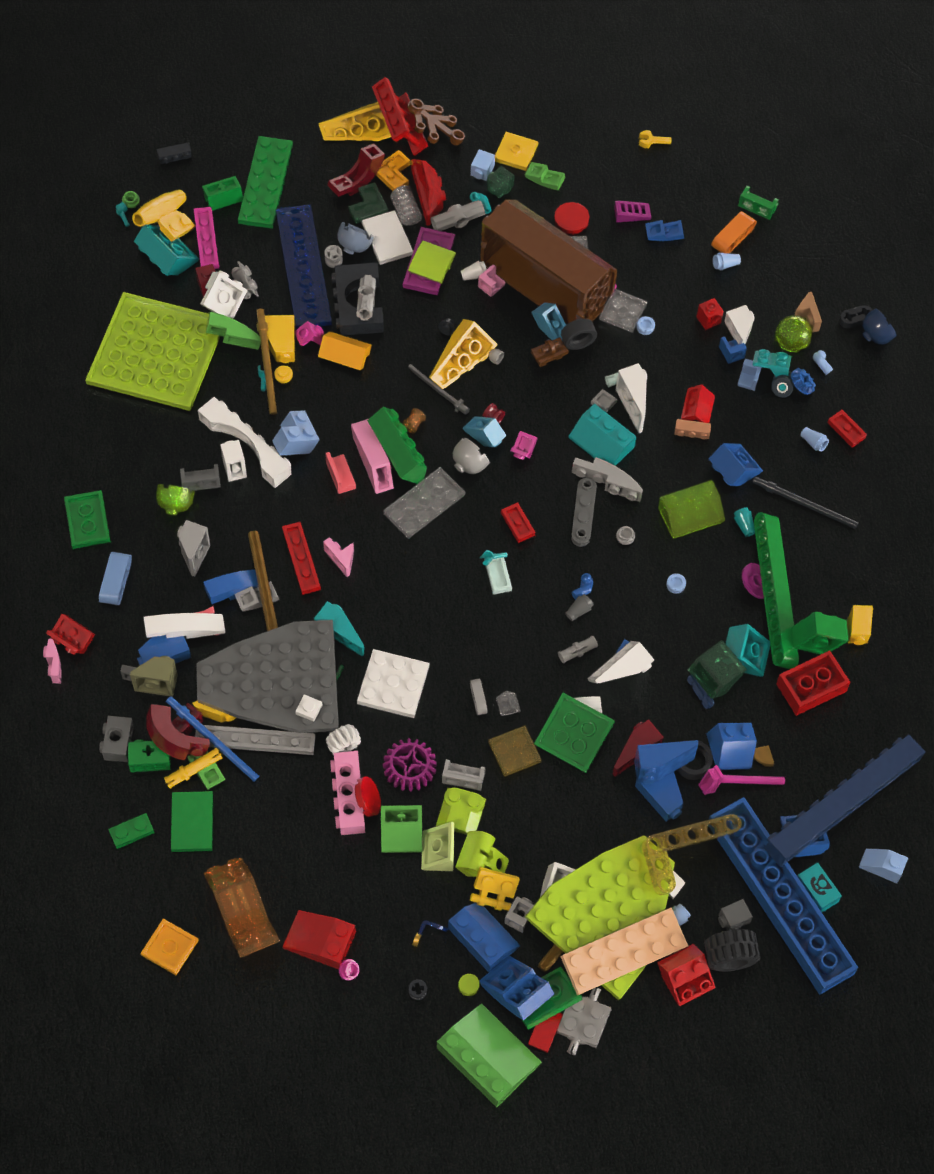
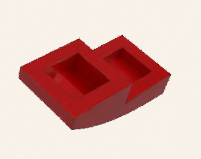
(545, 1032)

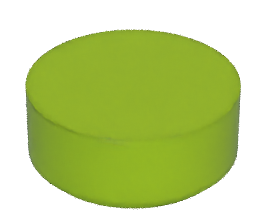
(468, 985)

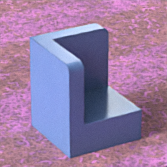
(749, 375)

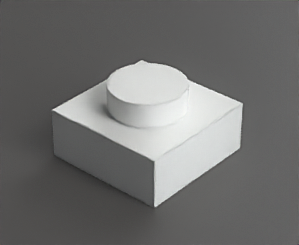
(308, 708)

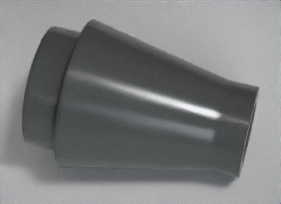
(579, 607)

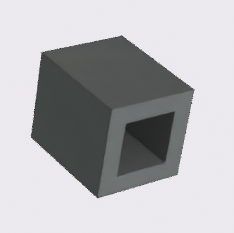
(735, 915)

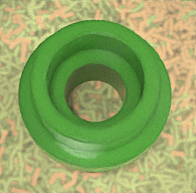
(130, 195)

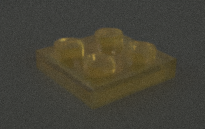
(514, 751)

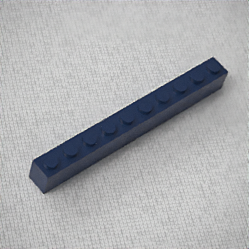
(844, 800)

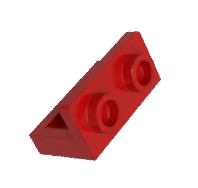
(71, 635)

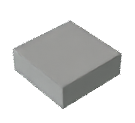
(604, 400)

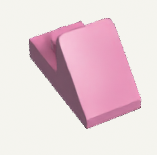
(341, 558)

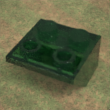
(717, 670)

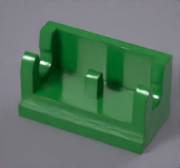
(223, 193)
(757, 204)

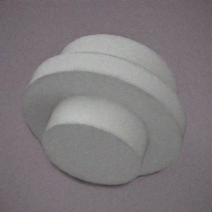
(625, 535)

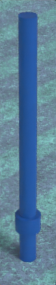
(183, 712)

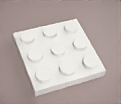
(393, 683)

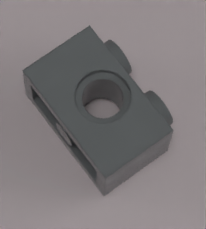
(118, 749)

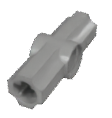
(458, 216)
(366, 297)

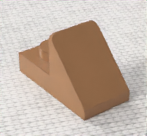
(809, 310)

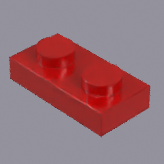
(847, 428)
(518, 522)

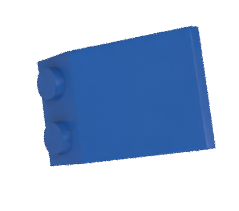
(662, 759)

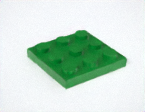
(574, 732)

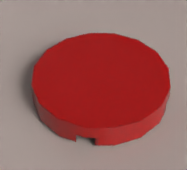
(571, 218)
(367, 796)

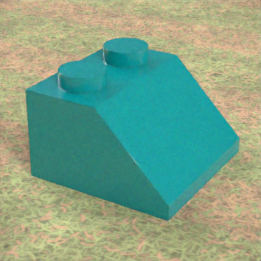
(749, 648)

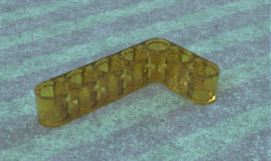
(683, 840)

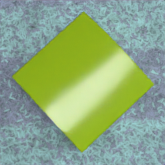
(431, 262)

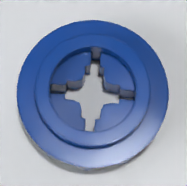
(803, 381)

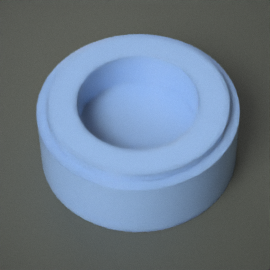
(645, 325)
(676, 583)

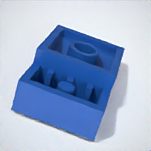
(517, 987)

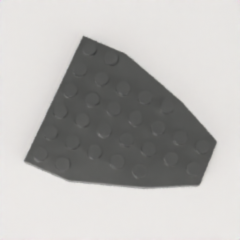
(270, 674)

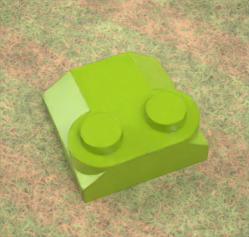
(462, 808)

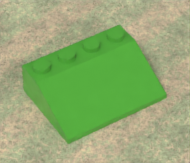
(488, 1054)

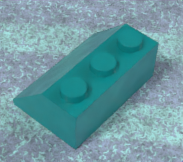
(169, 256)
(602, 436)

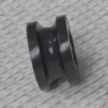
(422, 985)

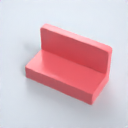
(340, 473)

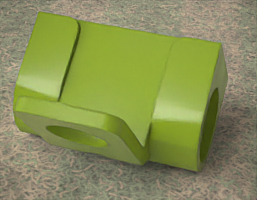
(478, 853)

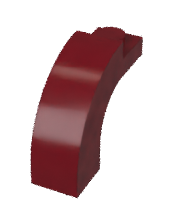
(360, 174)
(168, 738)

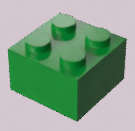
(819, 633)

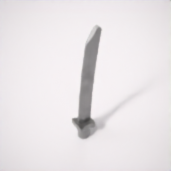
(459, 406)

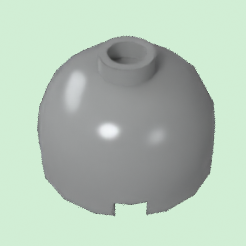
(468, 457)

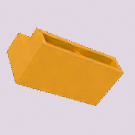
(344, 350)

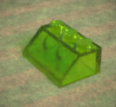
(691, 509)

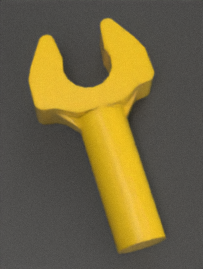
(652, 139)

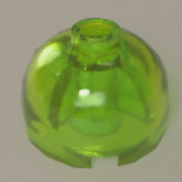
(793, 333)
(174, 499)

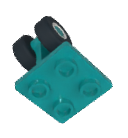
(779, 364)

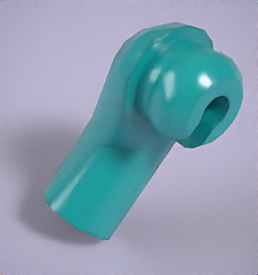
(474, 196)

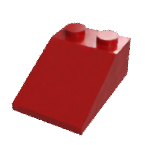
(320, 938)

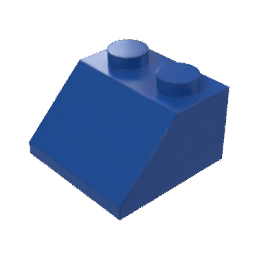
(734, 464)
(732, 745)

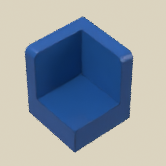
(732, 350)

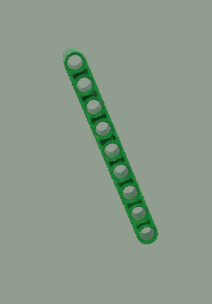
(775, 590)

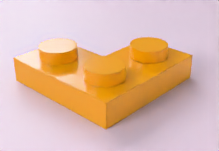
(391, 168)

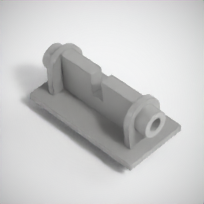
(243, 274)

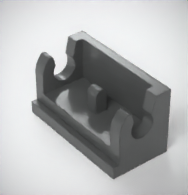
(201, 479)

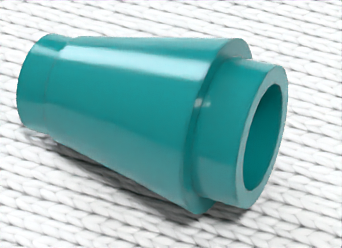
(745, 521)

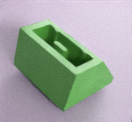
(401, 828)

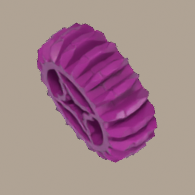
(424, 770)

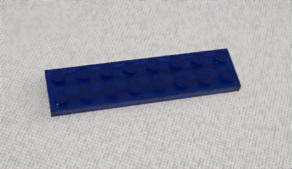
(303, 266)

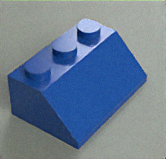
(482, 935)

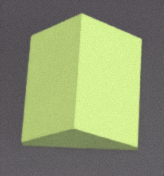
(438, 848)

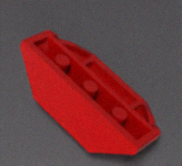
(428, 188)

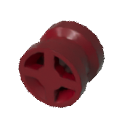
(493, 412)

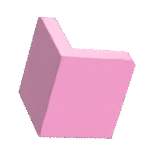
(490, 282)

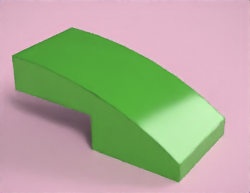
(541, 175)
(210, 775)

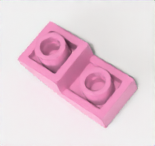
(53, 660)

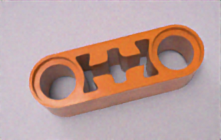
(734, 233)

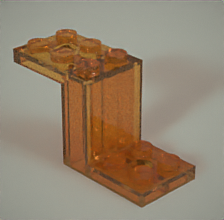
(241, 907)

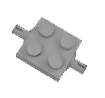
(584, 1021)

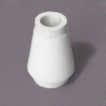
(473, 271)

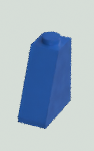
(162, 646)
(663, 796)

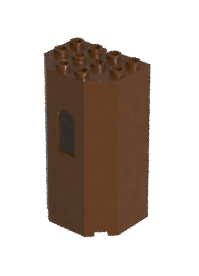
(545, 262)

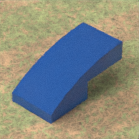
(664, 232)

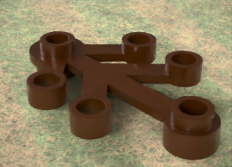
(418, 108)

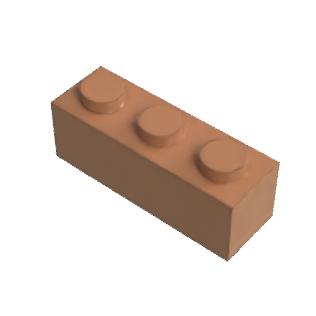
(692, 429)

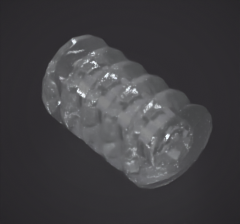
(406, 205)

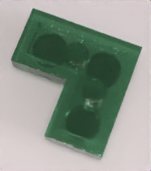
(371, 206)

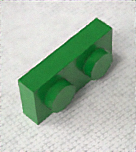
(131, 831)

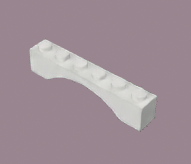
(220, 419)

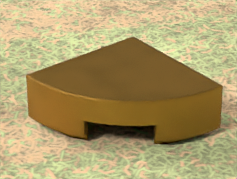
(763, 756)

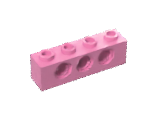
(347, 763)

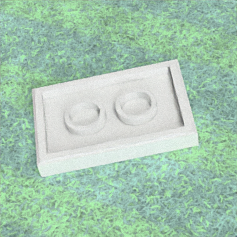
(389, 237)

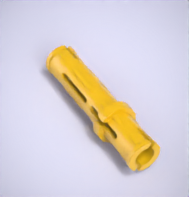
(192, 768)

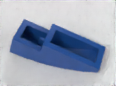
(230, 584)

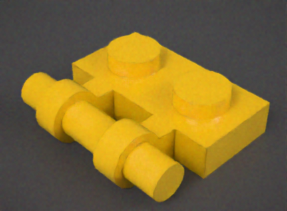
(497, 883)

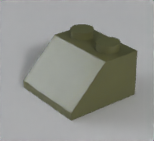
(155, 676)

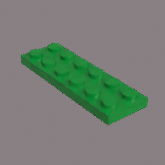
(265, 182)

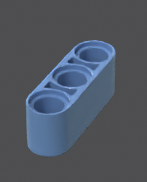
(115, 578)

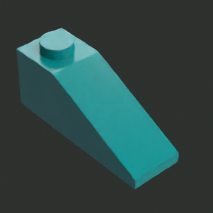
(342, 627)

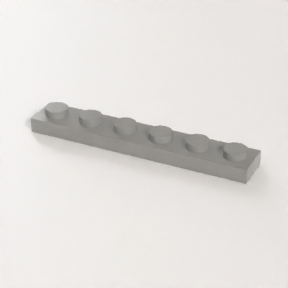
(263, 739)

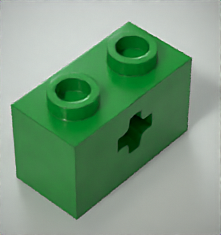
(140, 761)

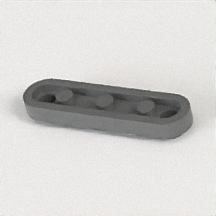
(583, 512)

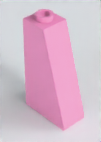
(373, 456)

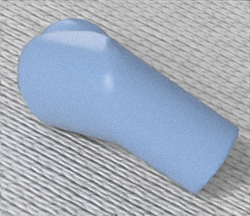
(821, 362)

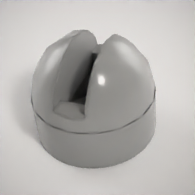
(496, 356)

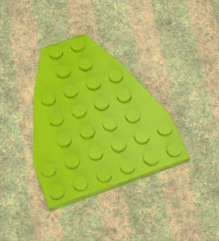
(601, 900)

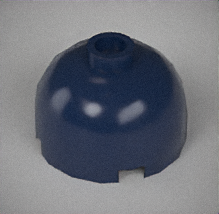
(877, 328)

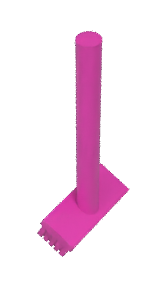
(714, 777)

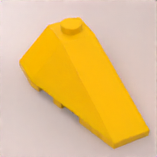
(357, 125)
(463, 351)

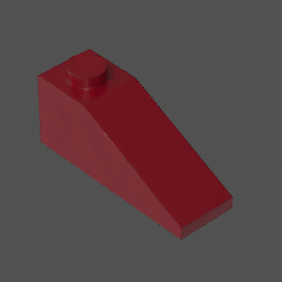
(642, 734)

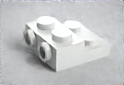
(223, 294)

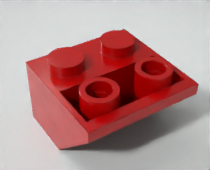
(686, 974)

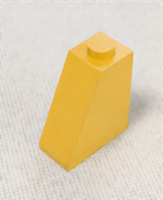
(281, 337)

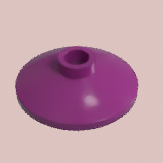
(752, 580)

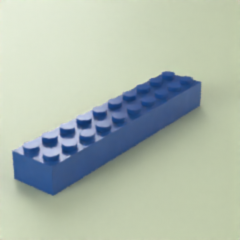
(785, 901)

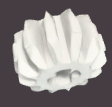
(343, 739)

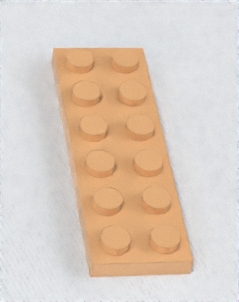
(624, 951)

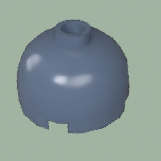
(353, 238)

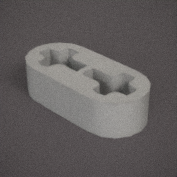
(478, 696)

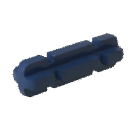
(700, 692)

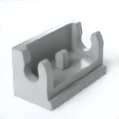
(463, 775)

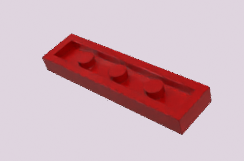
(301, 558)

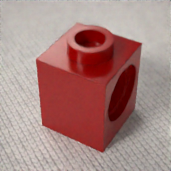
(710, 313)

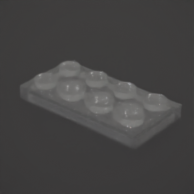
(424, 502)

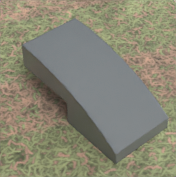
(251, 599)

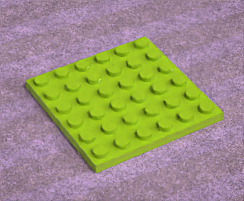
(154, 352)

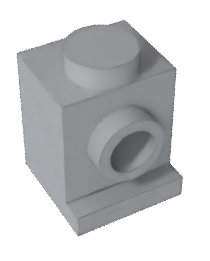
(513, 919)

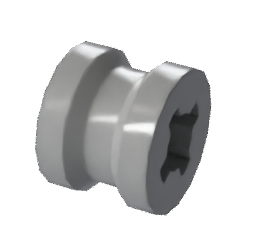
(331, 252)

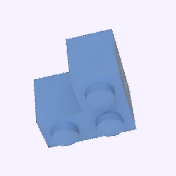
(295, 435)

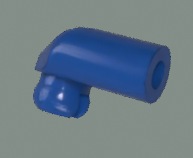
(585, 587)

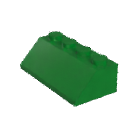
(398, 445)

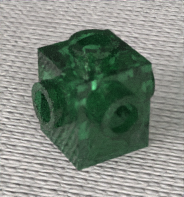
(500, 182)

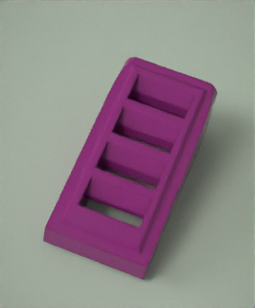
(628, 216)

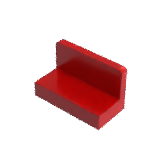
(698, 404)

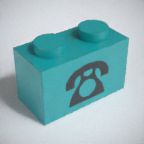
(819, 887)

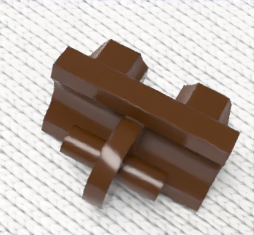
(549, 351)

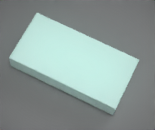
(498, 576)

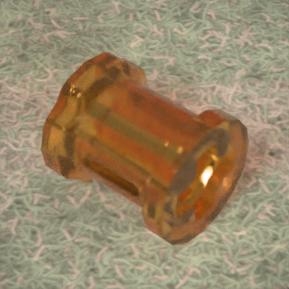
(414, 420)

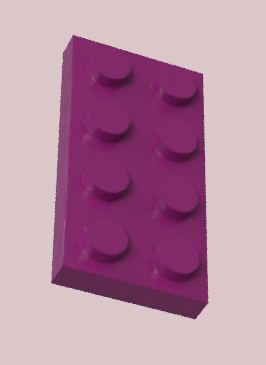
(434, 237)

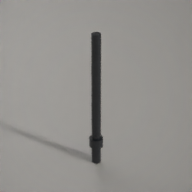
(772, 488)

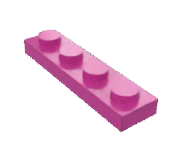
(206, 237)

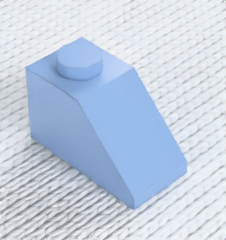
(884, 863)

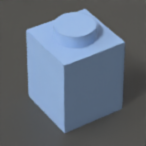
(482, 165)

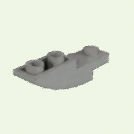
(616, 480)

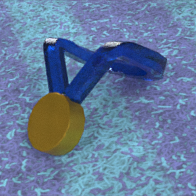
(418, 935)

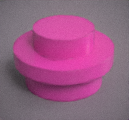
(348, 969)

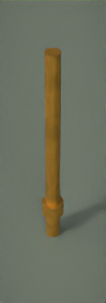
(262, 328)

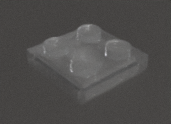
(623, 310)

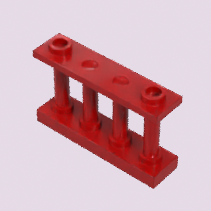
(397, 116)

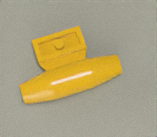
(164, 211)

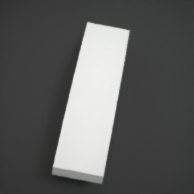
(184, 624)

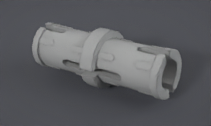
(577, 649)

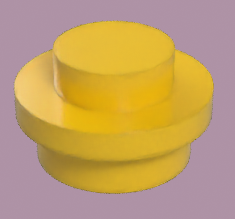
(283, 374)

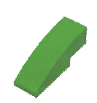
(232, 331)

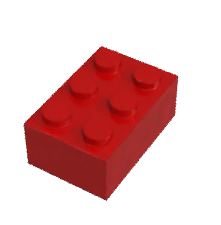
(813, 683)

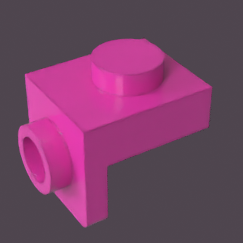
(309, 332)
(524, 445)

